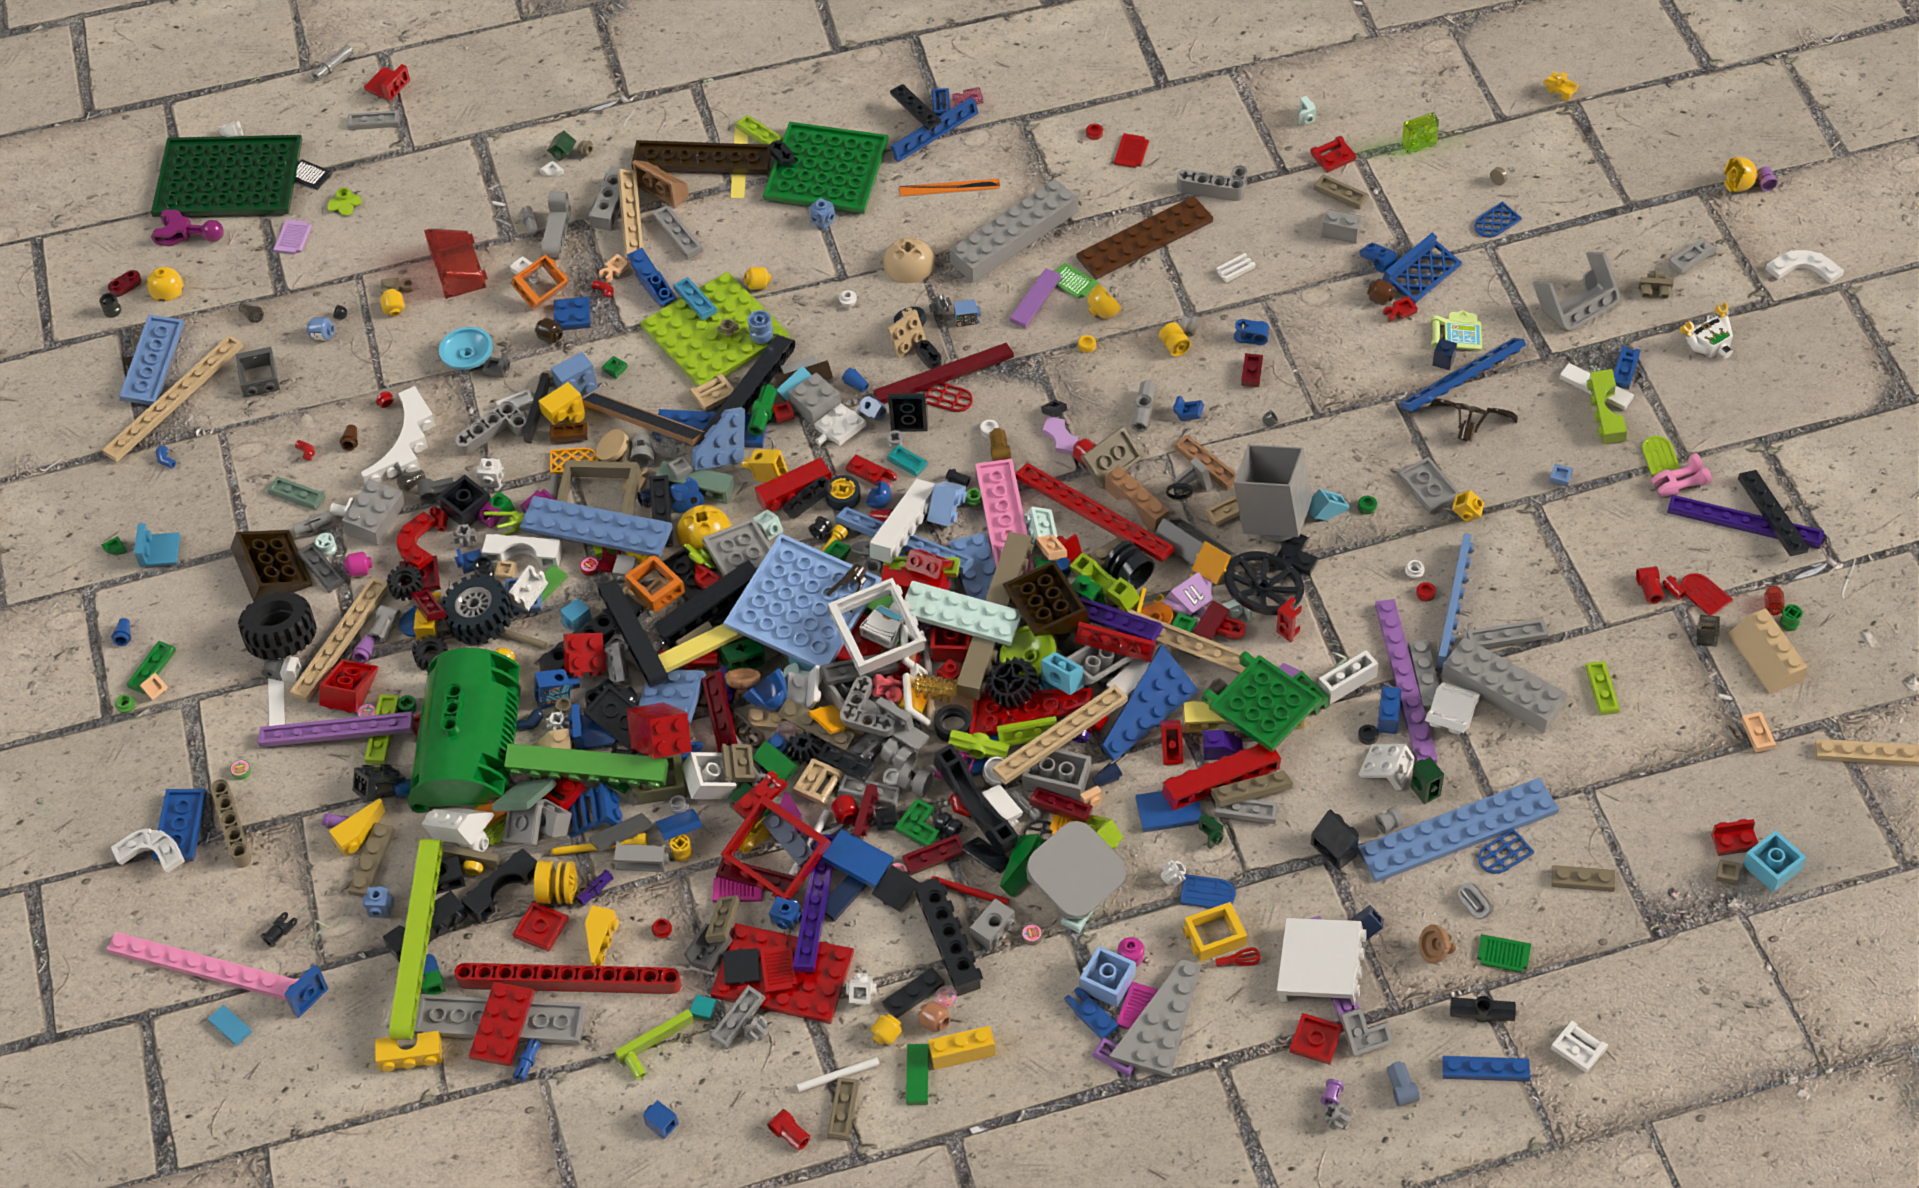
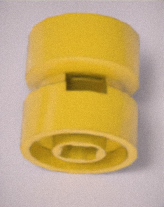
(1174, 339)

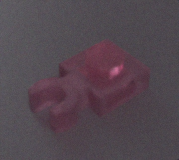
(973, 92)

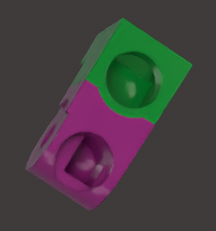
(497, 503)

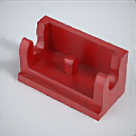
(1287, 619)

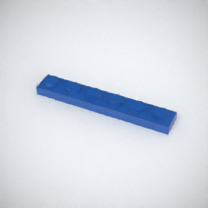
(922, 136)

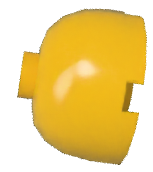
(1740, 174)
(164, 284)
(1101, 303)

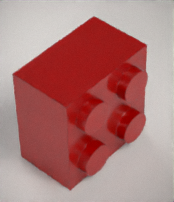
(948, 645)

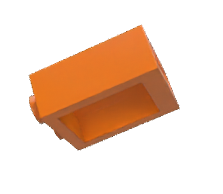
(525, 290)
(664, 595)

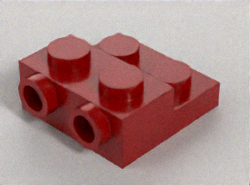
(584, 654)

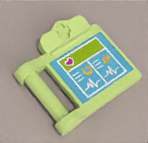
(1459, 328)

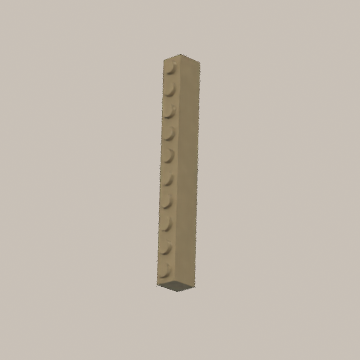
(982, 651)

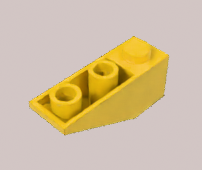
(599, 929)

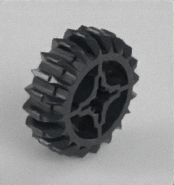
(1016, 687)

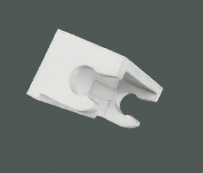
(527, 588)
(1003, 804)

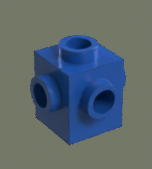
(785, 913)

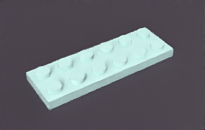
(963, 613)

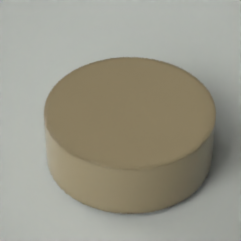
(1498, 176)

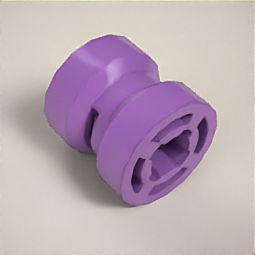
(1766, 178)

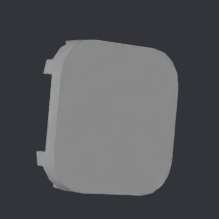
(1075, 870)

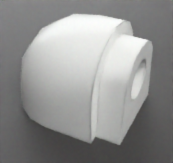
(231, 129)

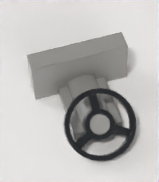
(1197, 472)

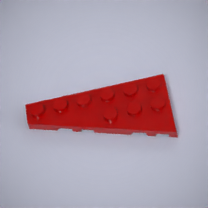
(1044, 704)

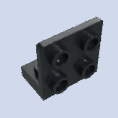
(366, 777)

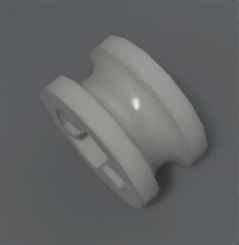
(893, 435)

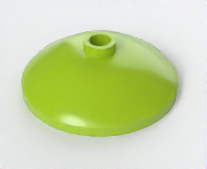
(1028, 646)

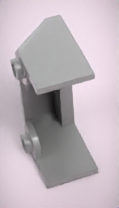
(1597, 297)

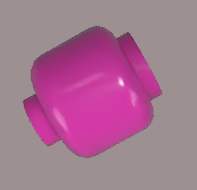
(357, 564)
(1131, 949)

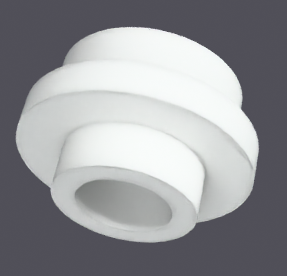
(847, 298)
(1414, 565)

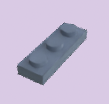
(788, 838)

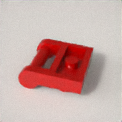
(1335, 158)
(566, 788)

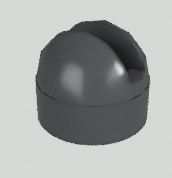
(1270, 418)

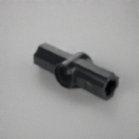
(1494, 1009)

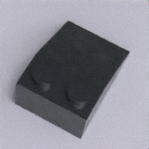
(908, 412)

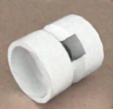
(987, 773)

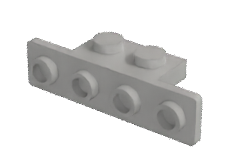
(903, 722)

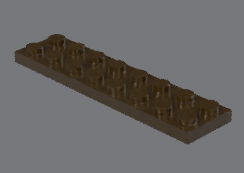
(704, 156)

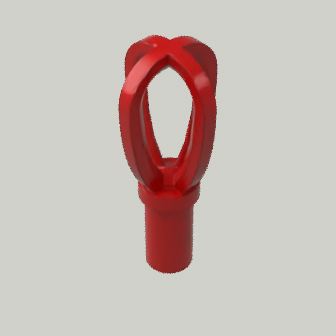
(1233, 959)

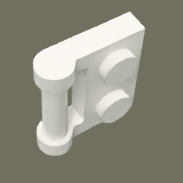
(1575, 1050)

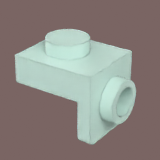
(1308, 111)

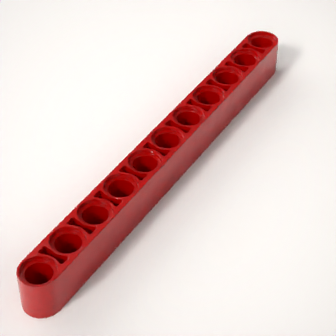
(577, 981)

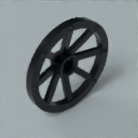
(1262, 585)

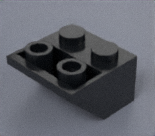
(1335, 839)

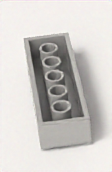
(1504, 685)

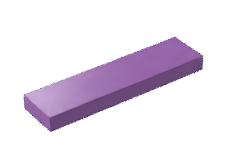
(1035, 298)

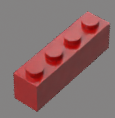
(779, 490)

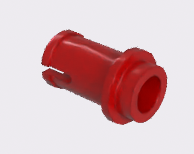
(1672, 585)

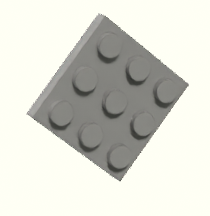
(737, 545)

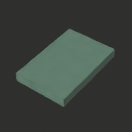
(524, 795)

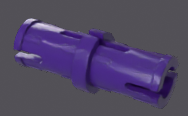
(585, 896)

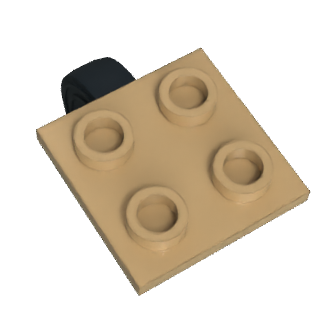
(907, 330)

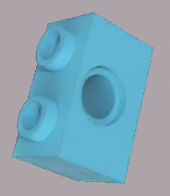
(1062, 673)

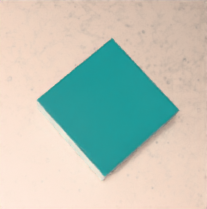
(703, 1007)

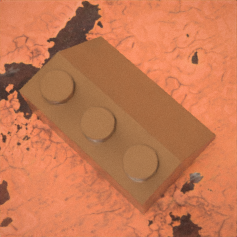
(660, 184)

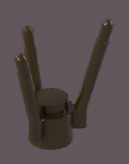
(854, 576)

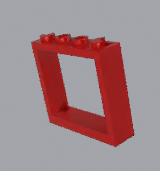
(746, 827)

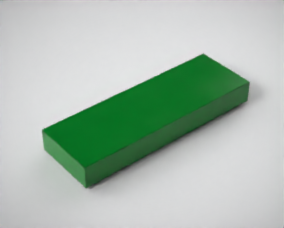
(152, 664)
(917, 1074)

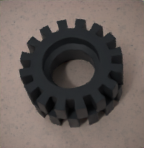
(402, 574)
(427, 645)

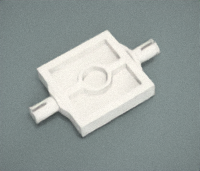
(839, 425)

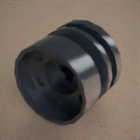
(1129, 564)

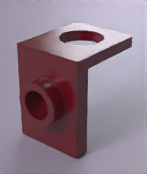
(608, 561)

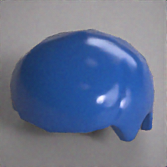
(880, 496)

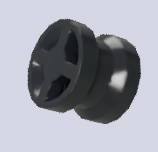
(820, 528)

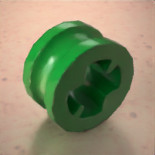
(403, 702)

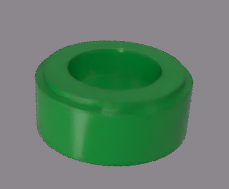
(1367, 504)

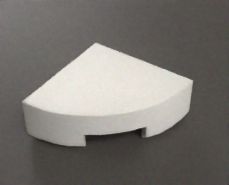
(551, 170)

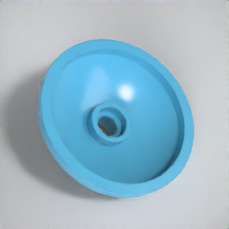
(465, 348)

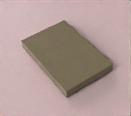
(1111, 452)

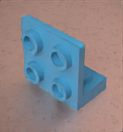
(156, 548)

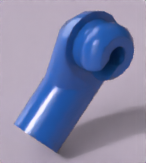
(162, 458)

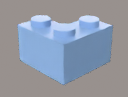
(944, 503)

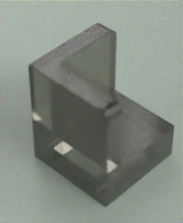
(1708, 630)
(1067, 644)

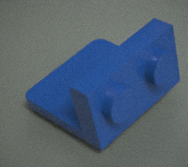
(586, 732)

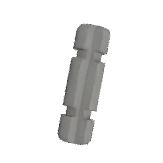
(1023, 804)

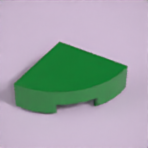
(114, 546)

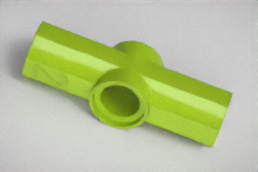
(978, 745)

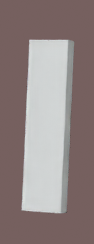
(1578, 378)

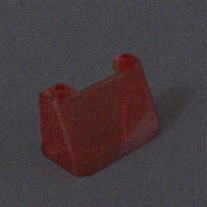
(455, 261)

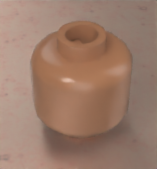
(934, 1017)

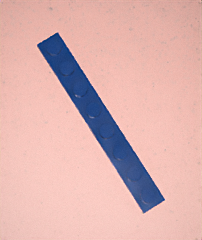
(1466, 372)

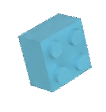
(1774, 861)

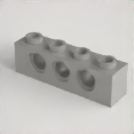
(607, 203)

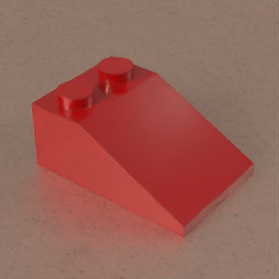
(347, 686)

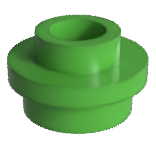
(976, 494)
(122, 700)

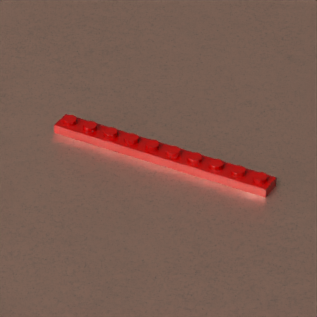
(1094, 512)

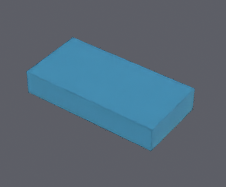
(229, 1025)

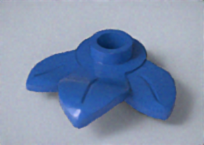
(683, 495)

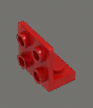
(388, 82)

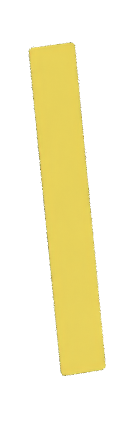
(738, 179)

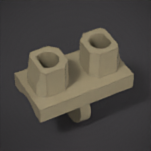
(1655, 281)

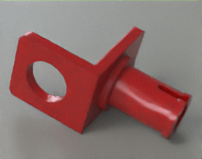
(1072, 546)

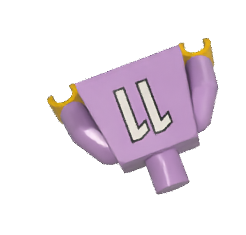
(1190, 596)

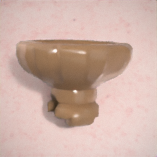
(742, 680)
(1435, 944)

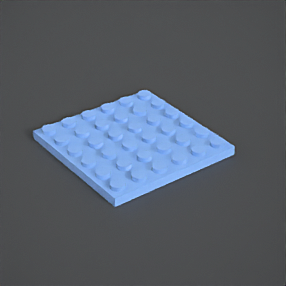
(789, 603)

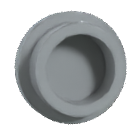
(678, 804)

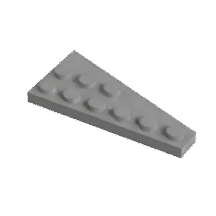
(1157, 1032)

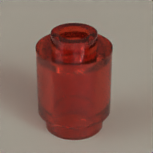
(1774, 600)

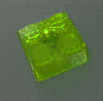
(1420, 132)

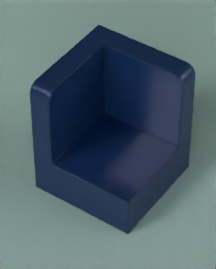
(1370, 920)

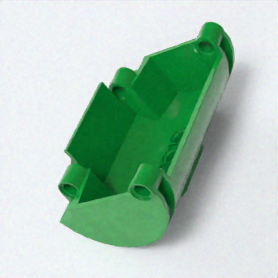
(465, 729)

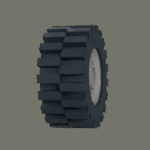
(477, 609)

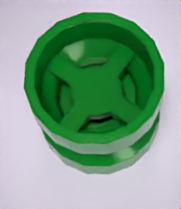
(1791, 617)

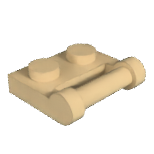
(712, 392)
(812, 780)

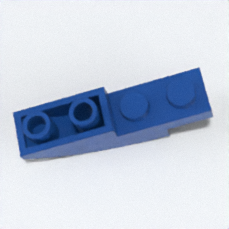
(650, 278)

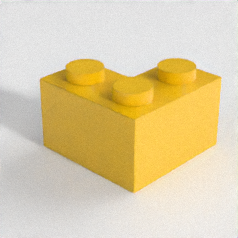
(563, 404)

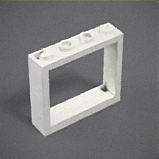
(863, 597)

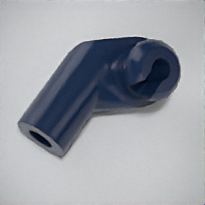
(532, 721)

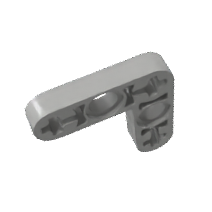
(859, 714)

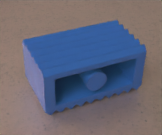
(1389, 710)

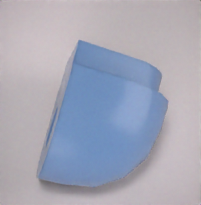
(872, 408)

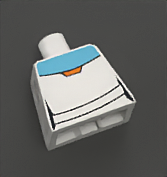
(883, 626)

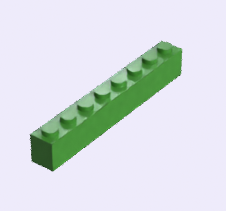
(586, 765)

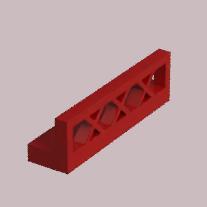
(1115, 642)

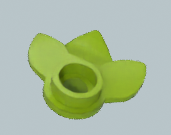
(344, 201)
(700, 556)

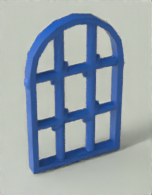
(1505, 845)

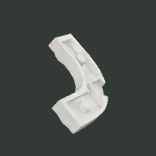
(1805, 259)
(146, 840)

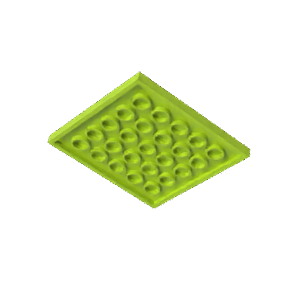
(697, 343)

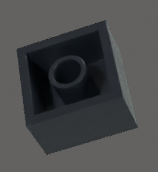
(463, 500)

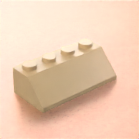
(1768, 651)

